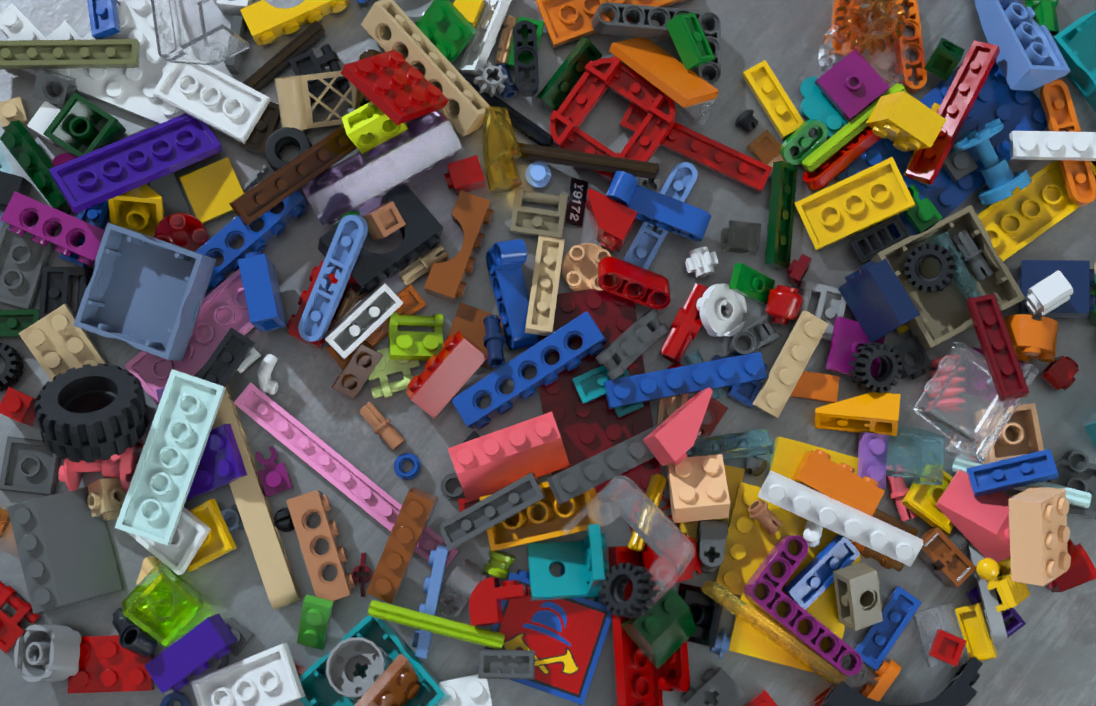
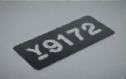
(576, 202)

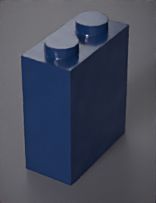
(1077, 274)
(877, 299)

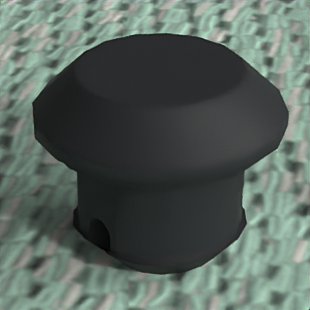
(747, 121)
(283, 520)

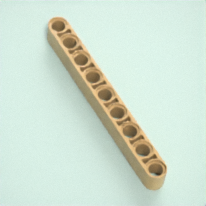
(258, 517)

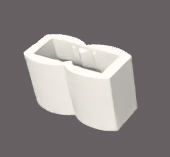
(1048, 294)

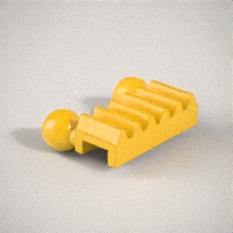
(1009, 591)

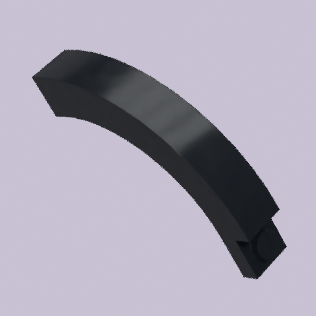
(956, 693)

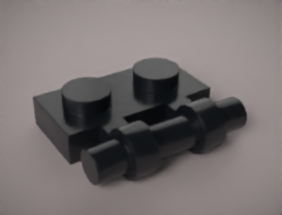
(308, 64)

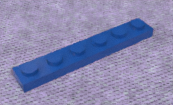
(684, 380)

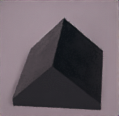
(705, 614)

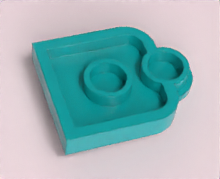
(819, 107)

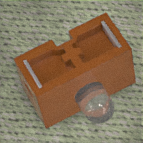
(946, 555)

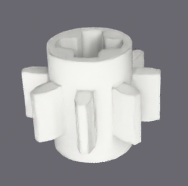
(701, 262)

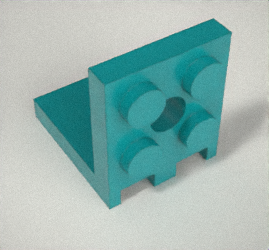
(581, 563)

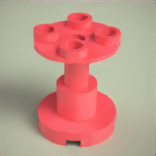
(116, 467)

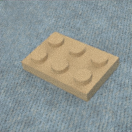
(60, 344)

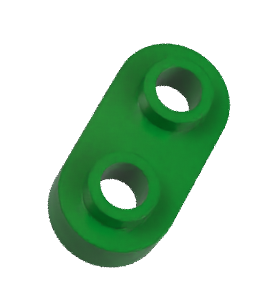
(803, 142)

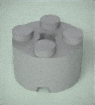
(48, 653)

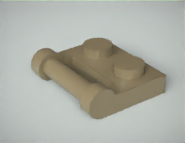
(538, 221)

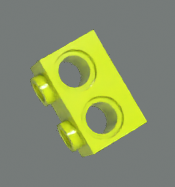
(370, 127)

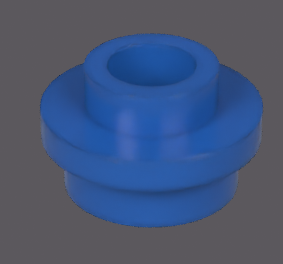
(399, 462)

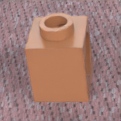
(383, 220)

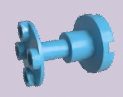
(995, 171)

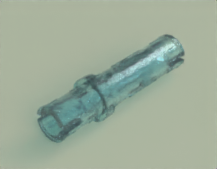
(963, 278)

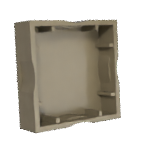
(945, 311)

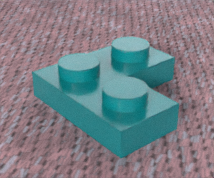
(591, 386)

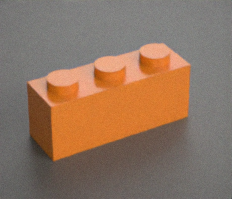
(838, 482)

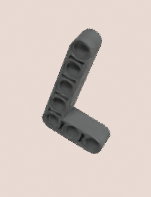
(645, 28)

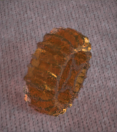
(890, 21)

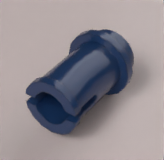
(510, 88)

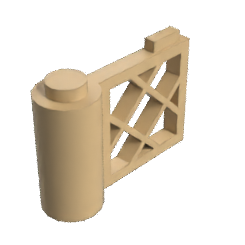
(295, 100)

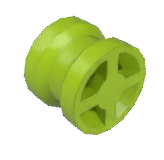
(499, 564)

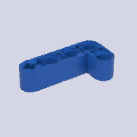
(659, 208)
(510, 290)

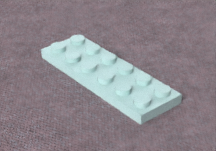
(170, 457)

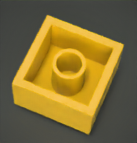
(905, 122)

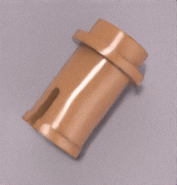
(760, 511)

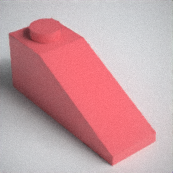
(679, 431)

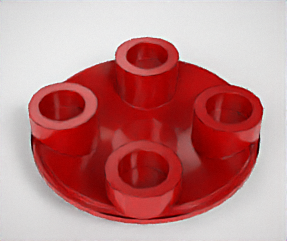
(182, 230)

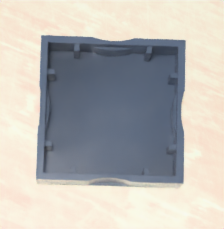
(145, 292)

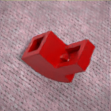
(486, 599)

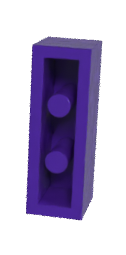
(191, 654)

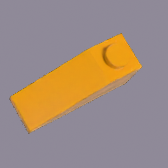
(863, 413)

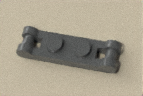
(631, 344)

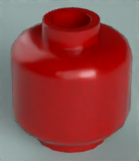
(783, 304)

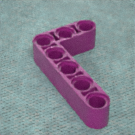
(794, 612)

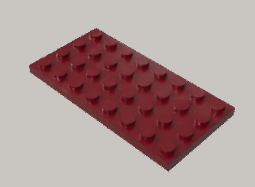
(594, 426)

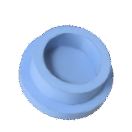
(538, 174)

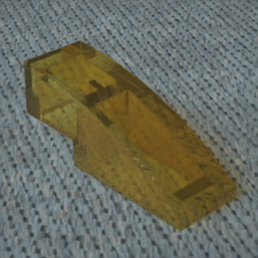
(500, 150)

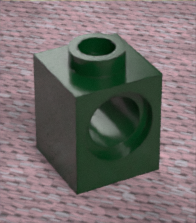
(944, 59)

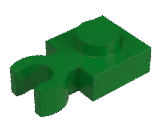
(923, 214)

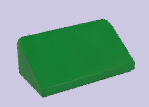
(690, 40)

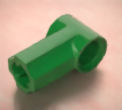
(1045, 14)

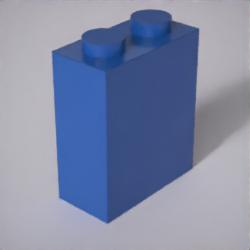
(262, 292)

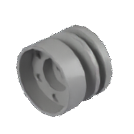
(345, 665)

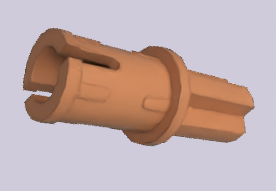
(381, 426)

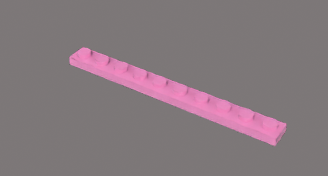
(331, 465)

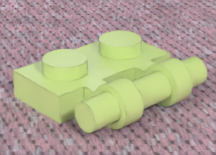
(389, 367)

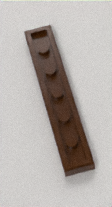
(292, 176)

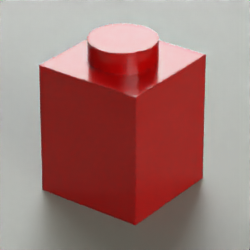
(465, 175)
(18, 406)

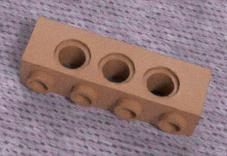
(300, 510)

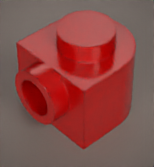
(1060, 373)

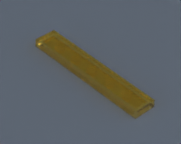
(772, 632)

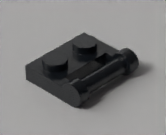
(57, 287)

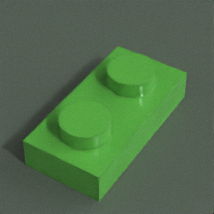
(314, 622)

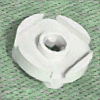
(710, 310)

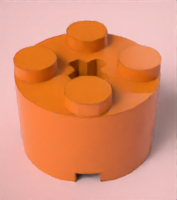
(1032, 337)

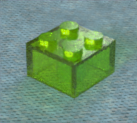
(162, 604)

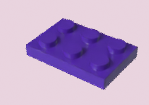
(219, 463)

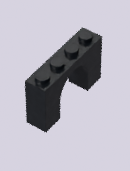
(419, 233)

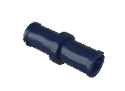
(494, 341)

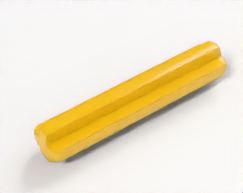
(654, 492)

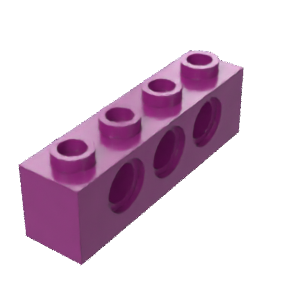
(24, 210)

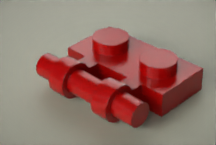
(11, 626)

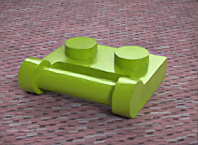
(412, 344)

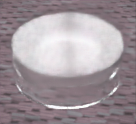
(858, 679)

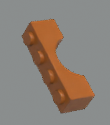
(448, 277)
(401, 545)

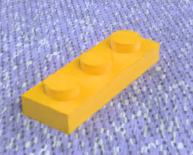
(773, 99)

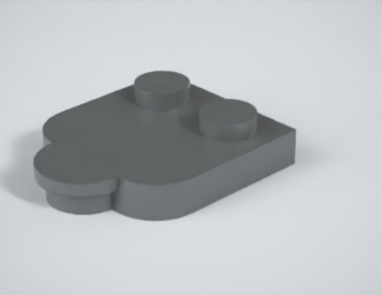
(1079, 474)

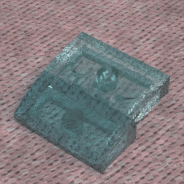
(916, 455)

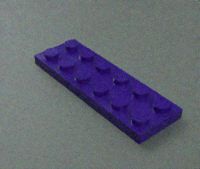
(134, 161)

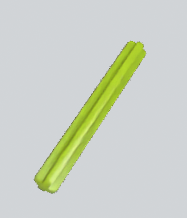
(844, 135)
(436, 624)

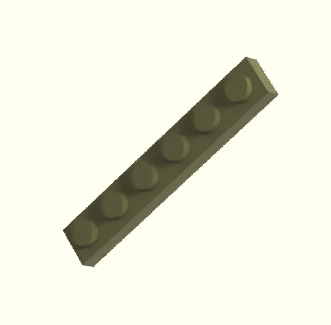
(69, 54)

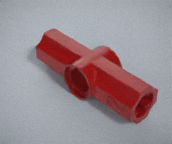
(683, 327)

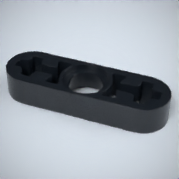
(519, 76)

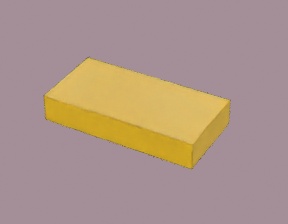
(976, 632)

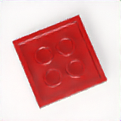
(395, 86)

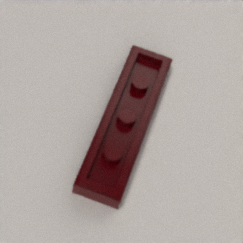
(997, 347)

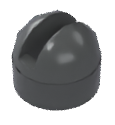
(755, 465)

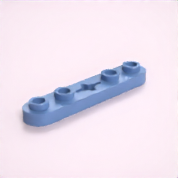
(648, 242)
(342, 253)

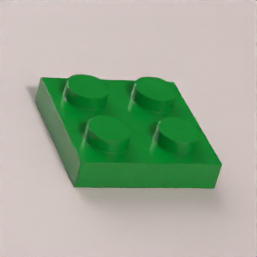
(446, 28)

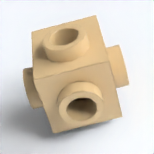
(106, 498)

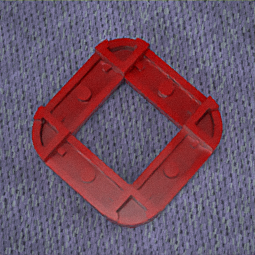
(630, 85)

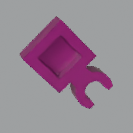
(275, 476)

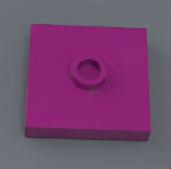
(852, 85)
(845, 340)

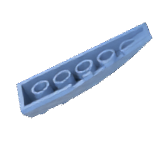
(1026, 49)

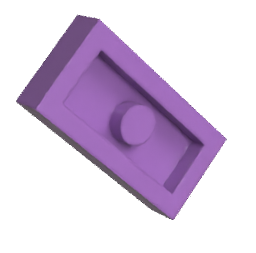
(873, 457)

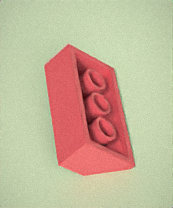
(508, 455)

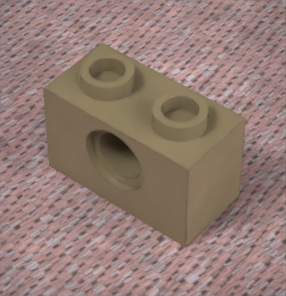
(858, 596)

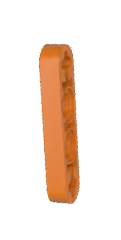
(916, 45)

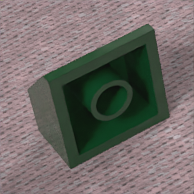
(83, 127)
(662, 628)

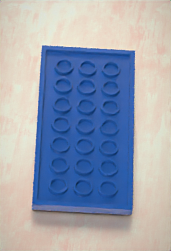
(1016, 110)

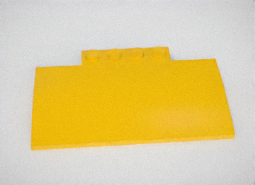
(750, 544)

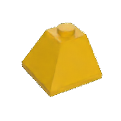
(137, 210)

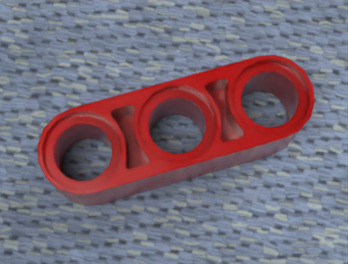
(645, 281)

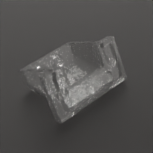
(965, 403)

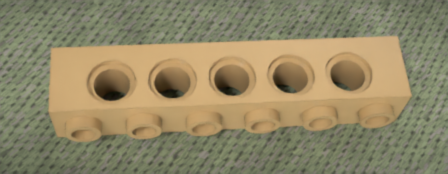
(397, 32)

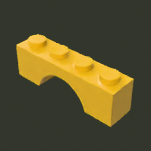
(271, 22)

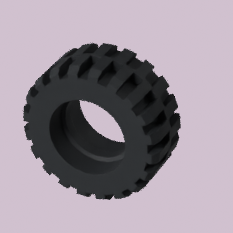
(91, 413)

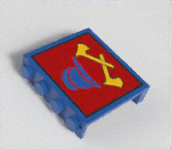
(564, 637)

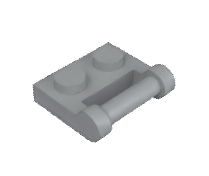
(829, 304)

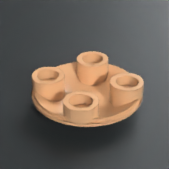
(581, 266)

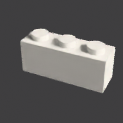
(363, 319)

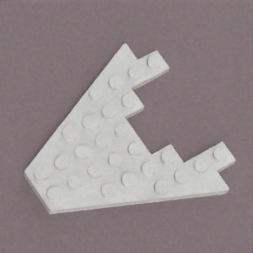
(119, 87)

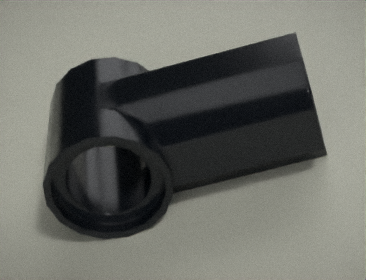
(132, 636)

